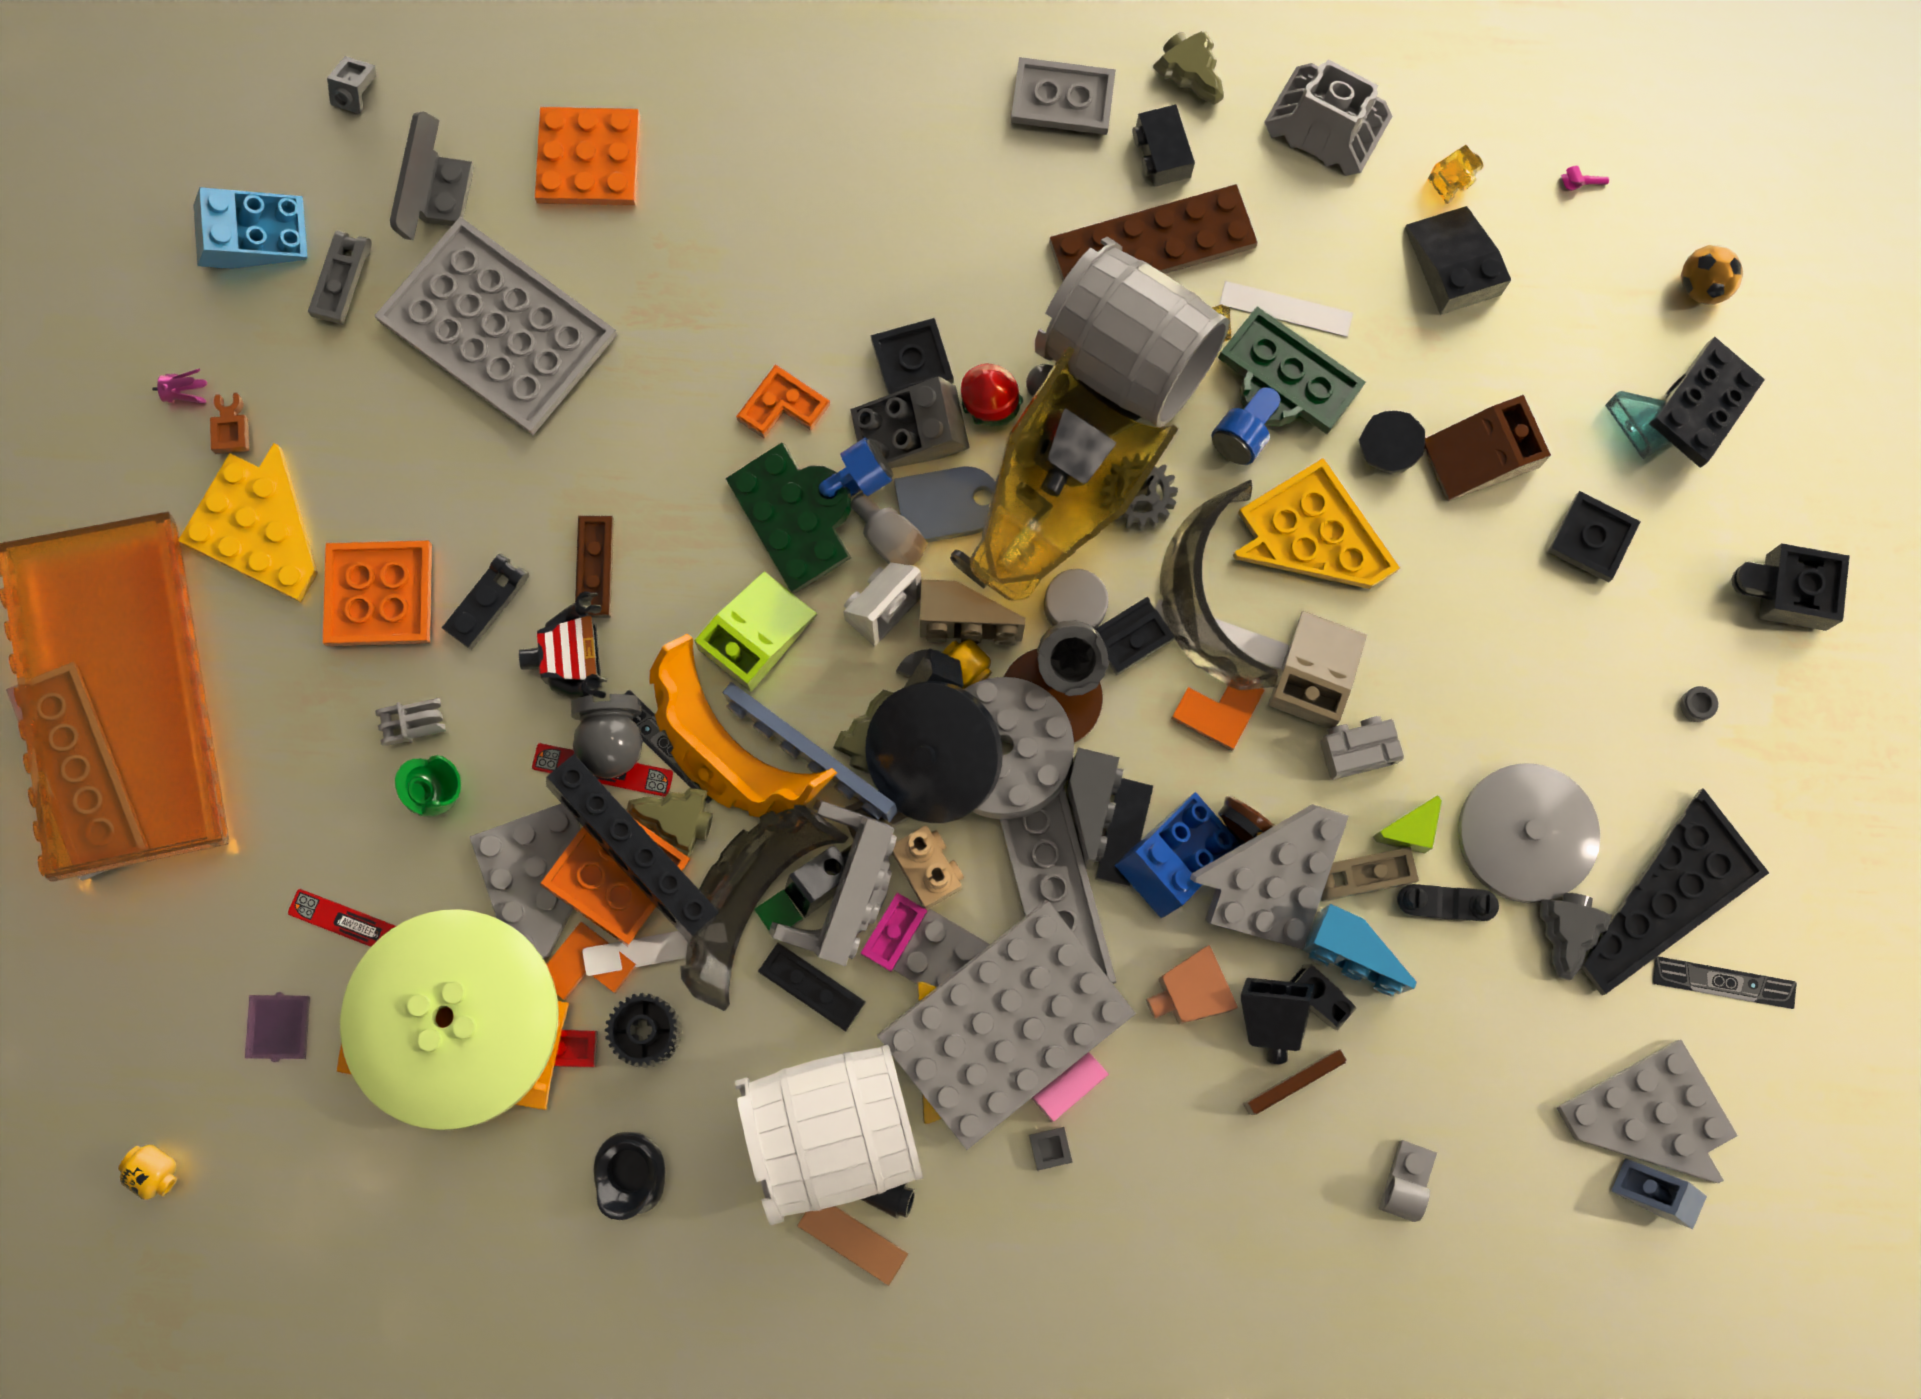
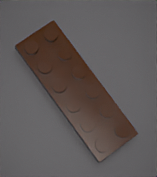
(1169, 234)

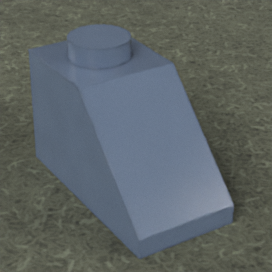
(1660, 1193)

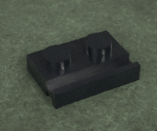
(1134, 635)

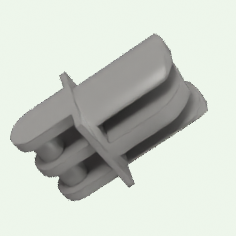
(414, 720)

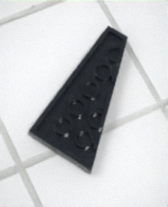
(1685, 883)

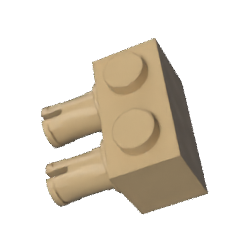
(927, 867)

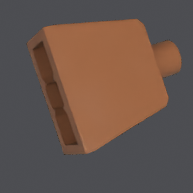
(1193, 990)

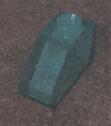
(1633, 415)

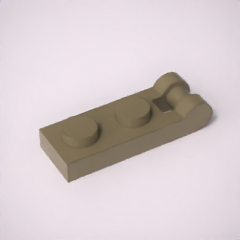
(1371, 874)

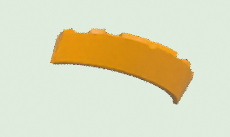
(709, 752)

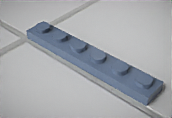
(798, 745)

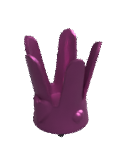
(171, 385)

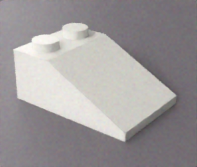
(883, 601)

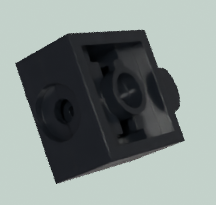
(1797, 586)

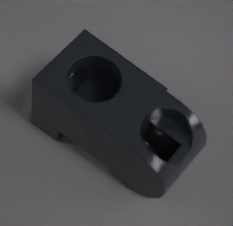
(1328, 1000)

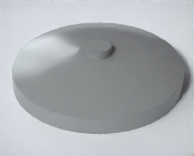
(1529, 833)

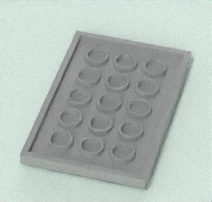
(496, 325)
(1006, 1024)

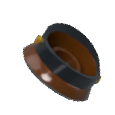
(1243, 820)

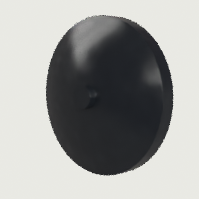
(934, 751)

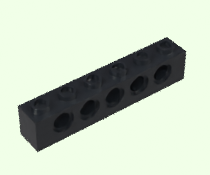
(631, 848)

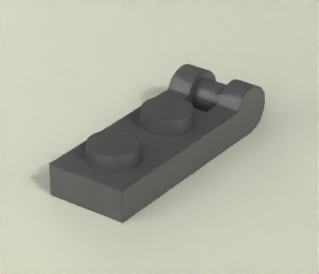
(339, 277)

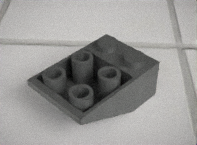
(914, 423)
(1088, 795)

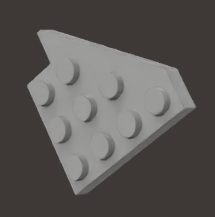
(513, 865)
(1275, 878)
(1654, 1114)

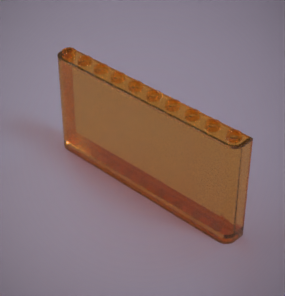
(111, 697)

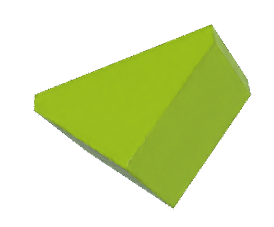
(1414, 829)

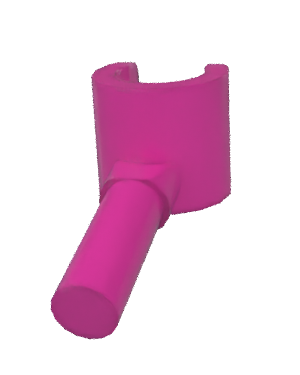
(1575, 180)

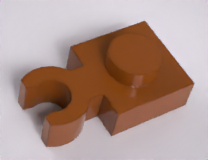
(229, 430)

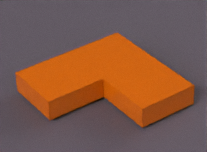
(779, 395)
(1218, 721)
(568, 963)

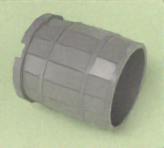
(1132, 333)

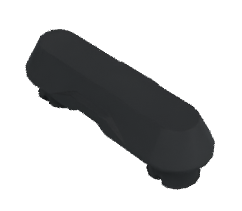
(1448, 902)

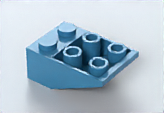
(248, 228)
(1355, 947)

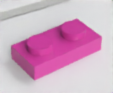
(894, 932)

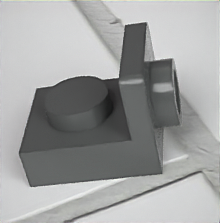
(349, 82)

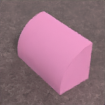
(1070, 1087)

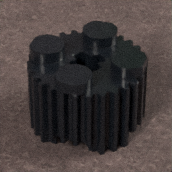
(630, 1015)

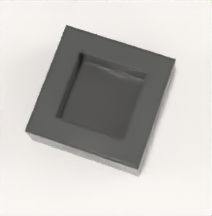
(1050, 1148)

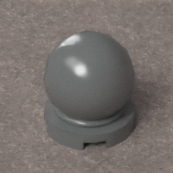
(1072, 657)
(607, 736)

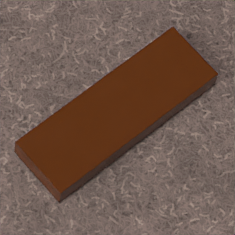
(595, 560)
(1295, 1082)

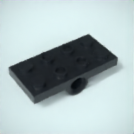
(1706, 402)

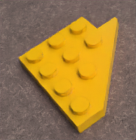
(255, 525)
(1315, 531)

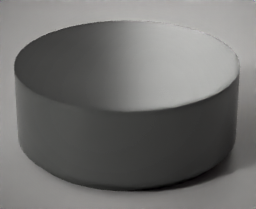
(1699, 704)

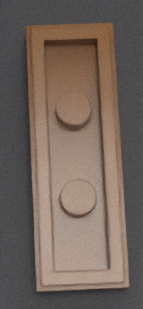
(855, 1242)

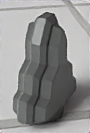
(1572, 930)

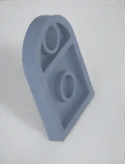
(943, 502)

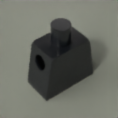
(1070, 451)
(811, 885)
(1276, 1015)

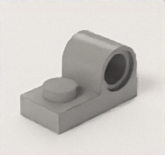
(1406, 1186)

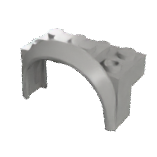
(858, 893)

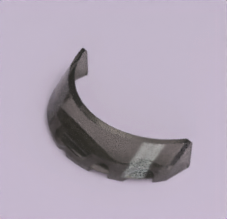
(1186, 604)
(736, 886)

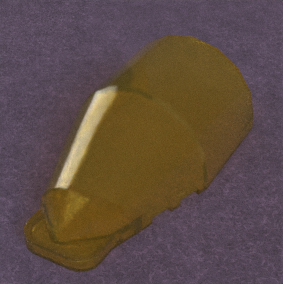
(1035, 532)

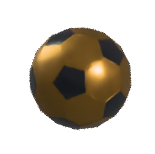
(1712, 274)

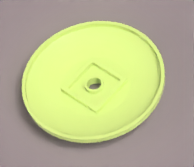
(499, 1028)

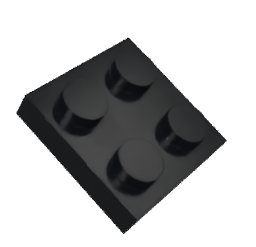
(911, 355)
(1594, 536)

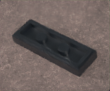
(1125, 829)
(811, 986)

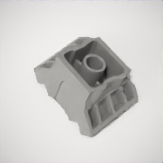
(1330, 115)

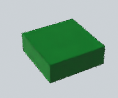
(778, 910)

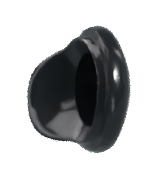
(628, 1175)

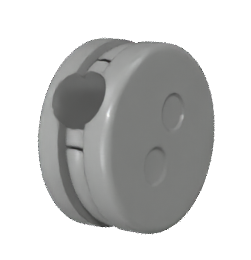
(1076, 596)

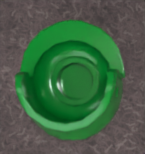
(428, 785)

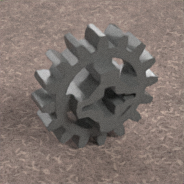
(1151, 501)

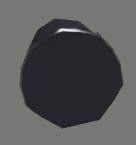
(1392, 441)

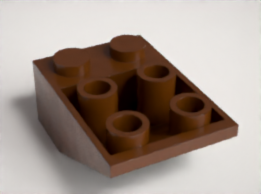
(1487, 448)

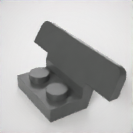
(428, 184)

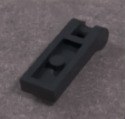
(485, 602)

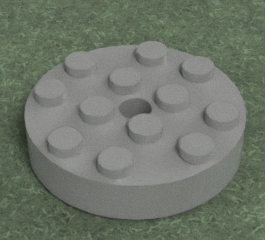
(1041, 749)

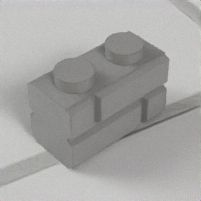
(1361, 748)

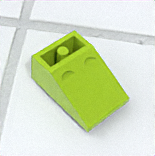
(754, 630)

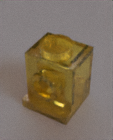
(1455, 173)

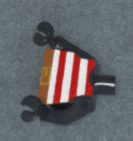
(569, 651)

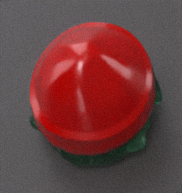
(990, 395)

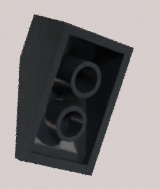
(1458, 259)

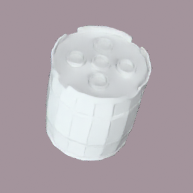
(828, 1132)

